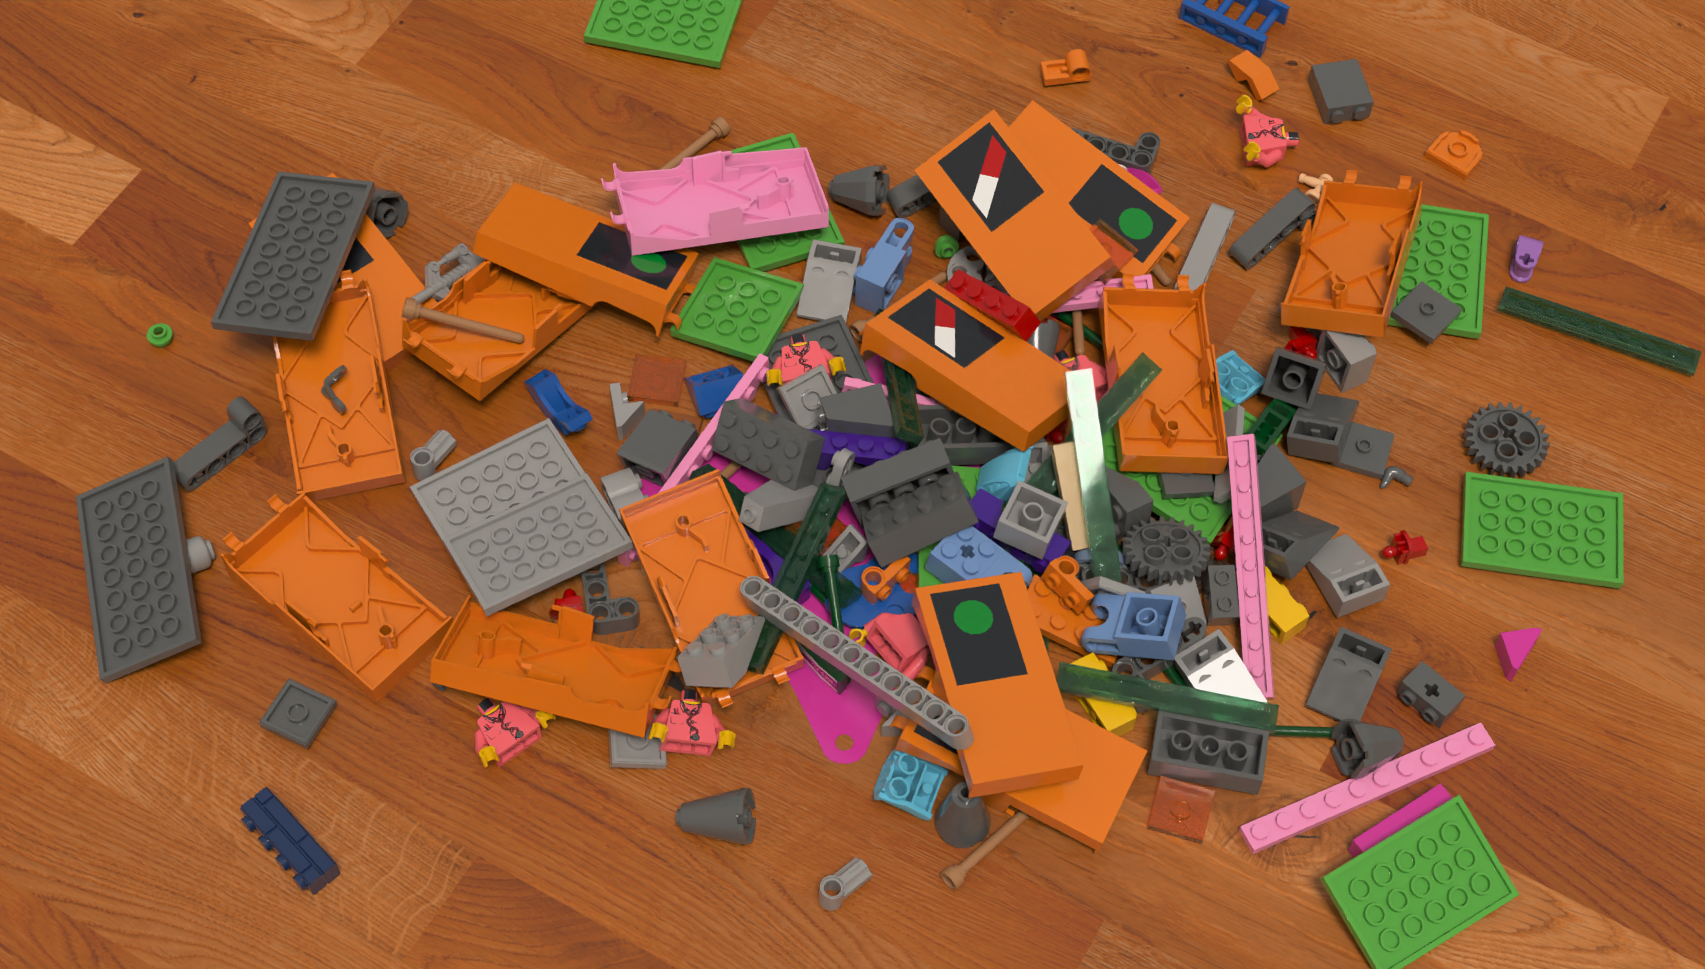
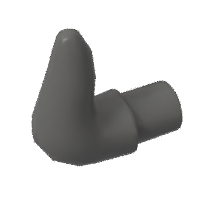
(1396, 473)

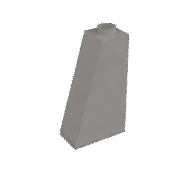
(775, 505)

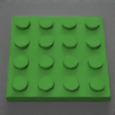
(737, 309)

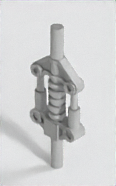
(438, 286)

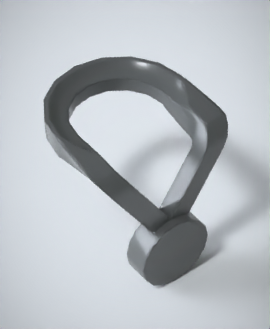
(327, 391)

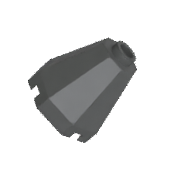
(862, 189)
(1364, 746)

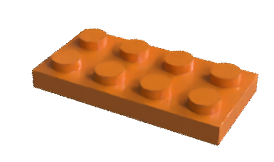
(1062, 622)

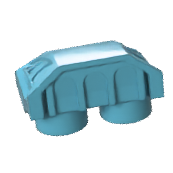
(1237, 378)
(1003, 473)
(909, 783)

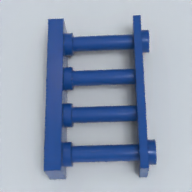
(1236, 31)

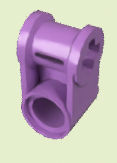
(1525, 258)

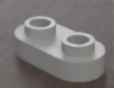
(842, 466)

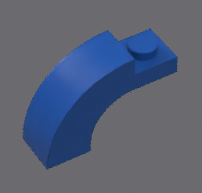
(556, 403)

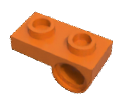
(1068, 70)
(895, 572)
(1061, 577)

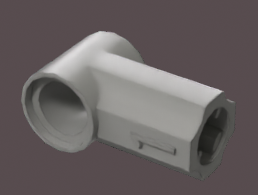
(427, 458)
(844, 883)

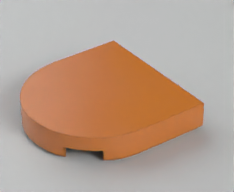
(1456, 152)

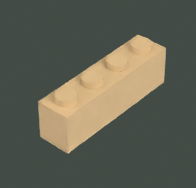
(1069, 490)

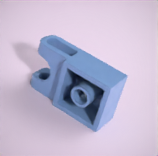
(884, 268)
(972, 556)
(1136, 625)

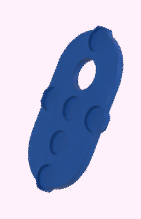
(862, 611)

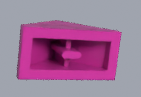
(1514, 648)

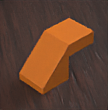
(1259, 76)

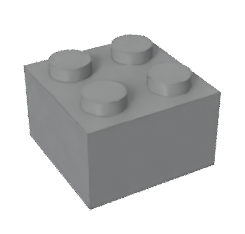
(1348, 358)
(1030, 519)

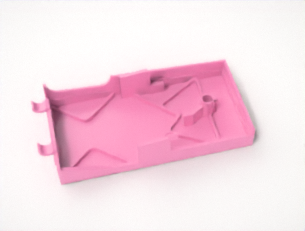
(719, 199)

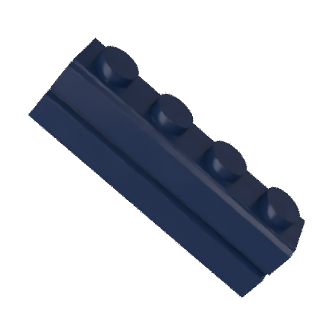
(289, 840)

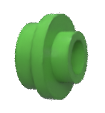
(946, 246)
(160, 340)

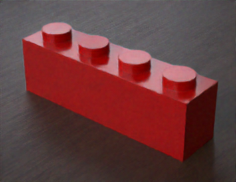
(994, 304)

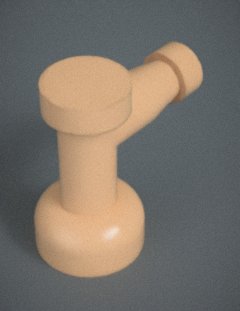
(1317, 183)

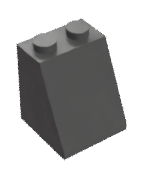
(1294, 378)
(857, 412)
(657, 446)
(1279, 484)

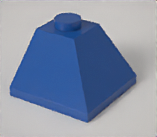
(712, 388)

